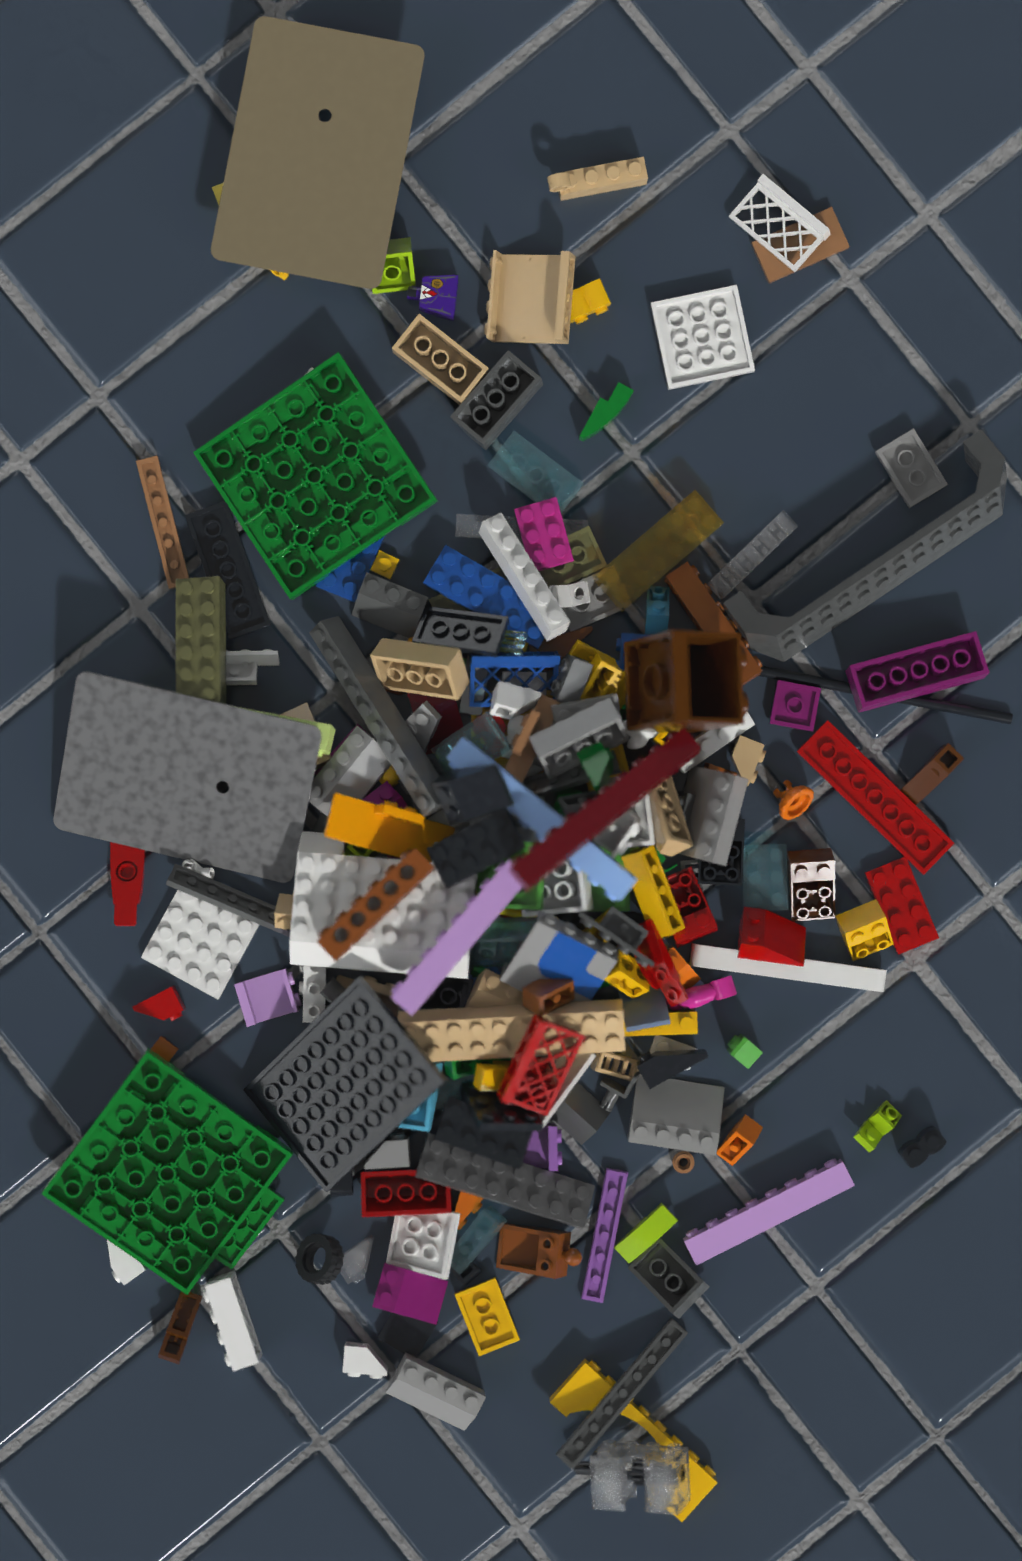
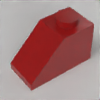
(162, 1005)

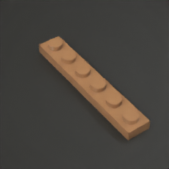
(162, 520)

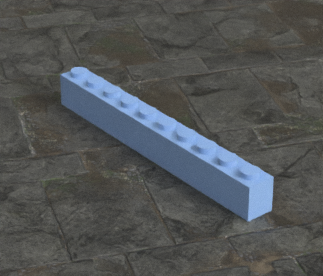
(541, 817)

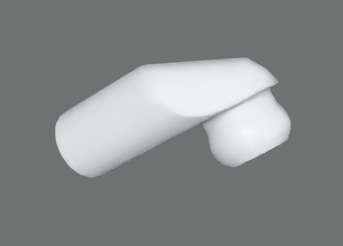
(194, 866)

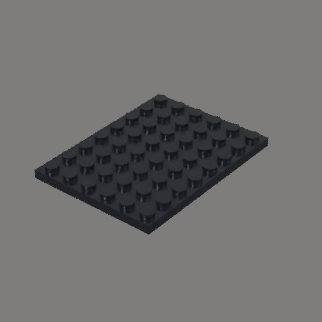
(344, 1084)

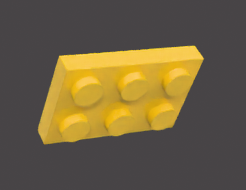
(487, 1316)

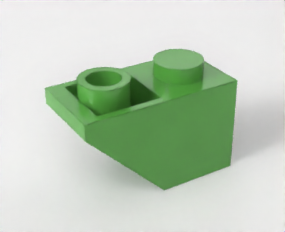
(743, 1050)

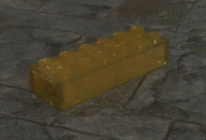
(658, 550)

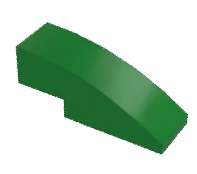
(606, 411)

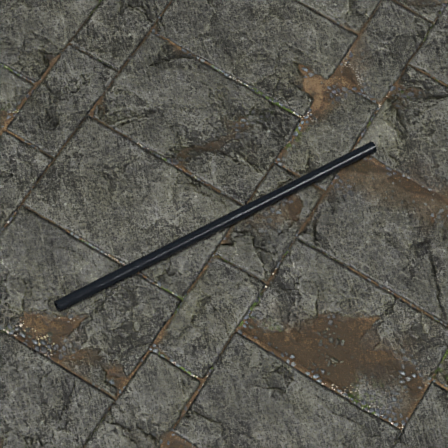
(920, 701)

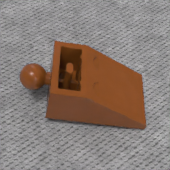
(536, 1251)

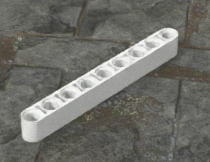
(812, 971)

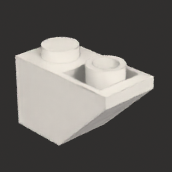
(512, 700)
(362, 1359)

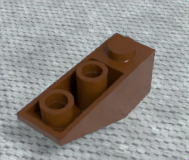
(932, 773)

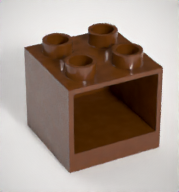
(684, 681)

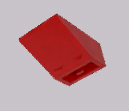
(691, 906)

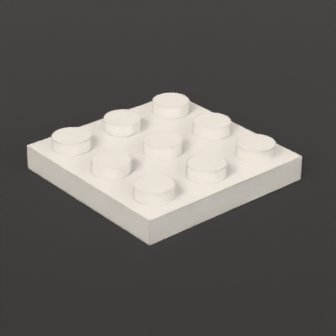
(424, 1243)

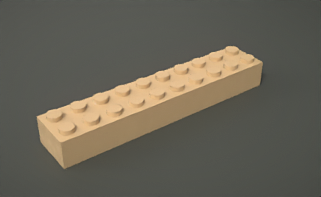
(498, 1030)

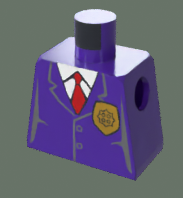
(436, 295)

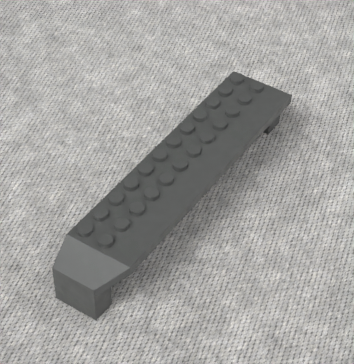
(786, 636)

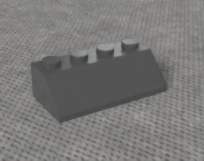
(497, 400)

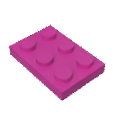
(544, 534)

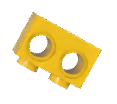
(627, 976)

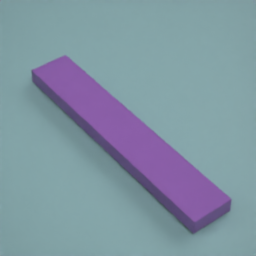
(604, 1235)

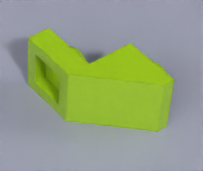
(877, 1125)

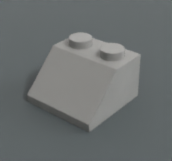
(391, 1153)

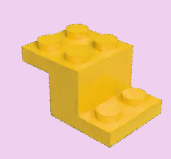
(605, 675)

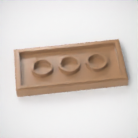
(775, 269)

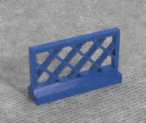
(528, 659)

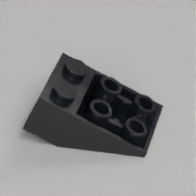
(733, 871)

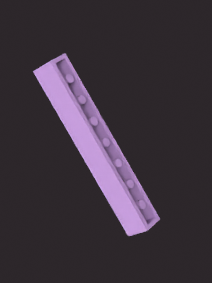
(456, 941)
(769, 1211)

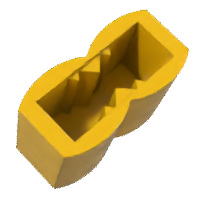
(588, 300)

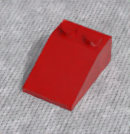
(770, 938)

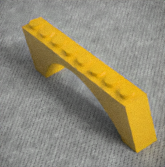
(585, 1390)

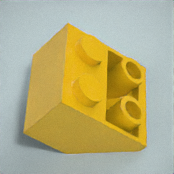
(864, 930)

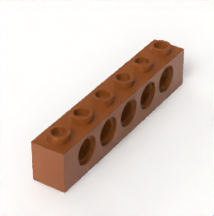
(337, 948)

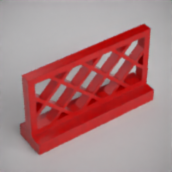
(525, 1054)

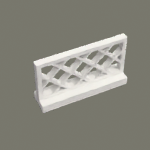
(795, 212)

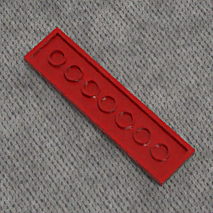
(875, 797)

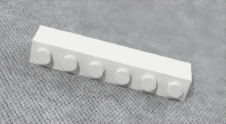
(524, 576)

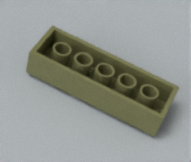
(201, 638)

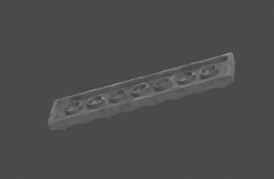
(523, 1188)

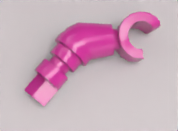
(706, 993)

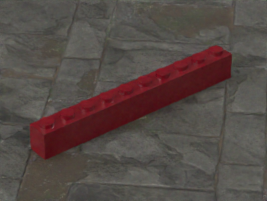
(605, 809)

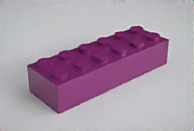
(917, 671)

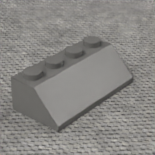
(558, 744)
(349, 771)
(436, 1392)

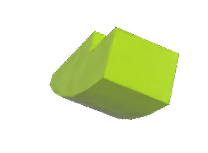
(645, 1233)

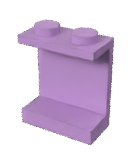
(267, 996)

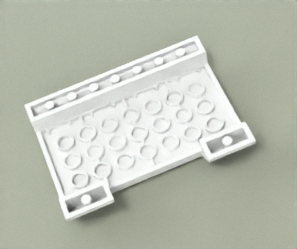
(331, 881)

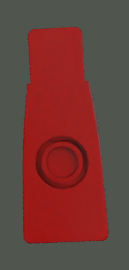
(126, 882)
(663, 973)

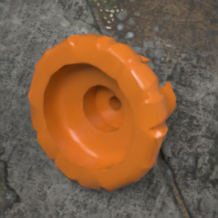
(793, 800)

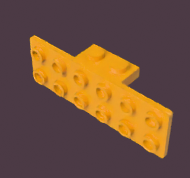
(382, 826)

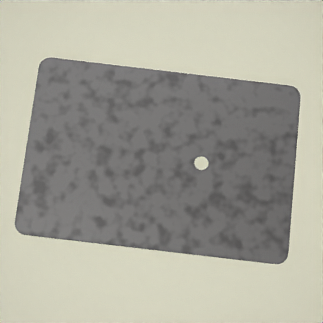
(148, 769)

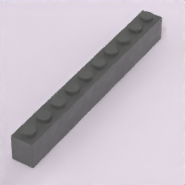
(378, 712)

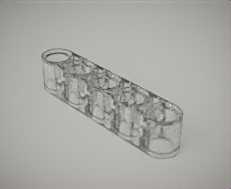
(752, 555)

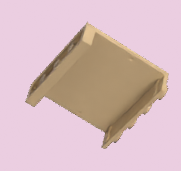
(530, 298)

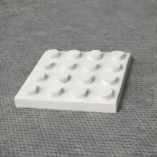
(702, 337)
(199, 943)

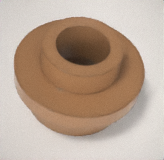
(690, 1162)

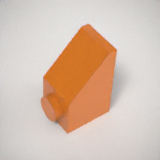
(686, 974)
(739, 1140)

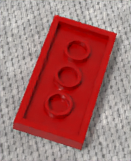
(902, 904)

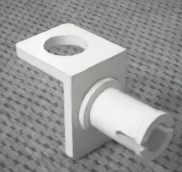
(566, 594)

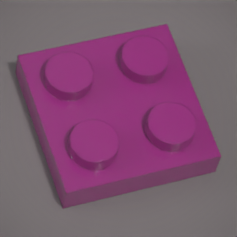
(795, 705)

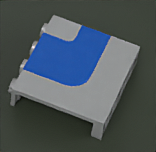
(561, 952)

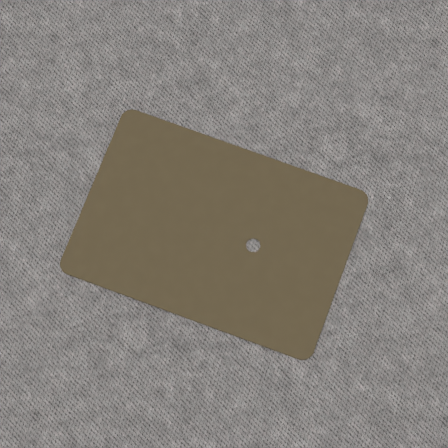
(309, 190)

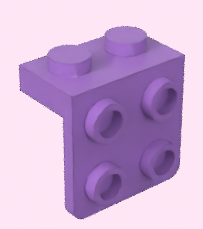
(543, 1148)

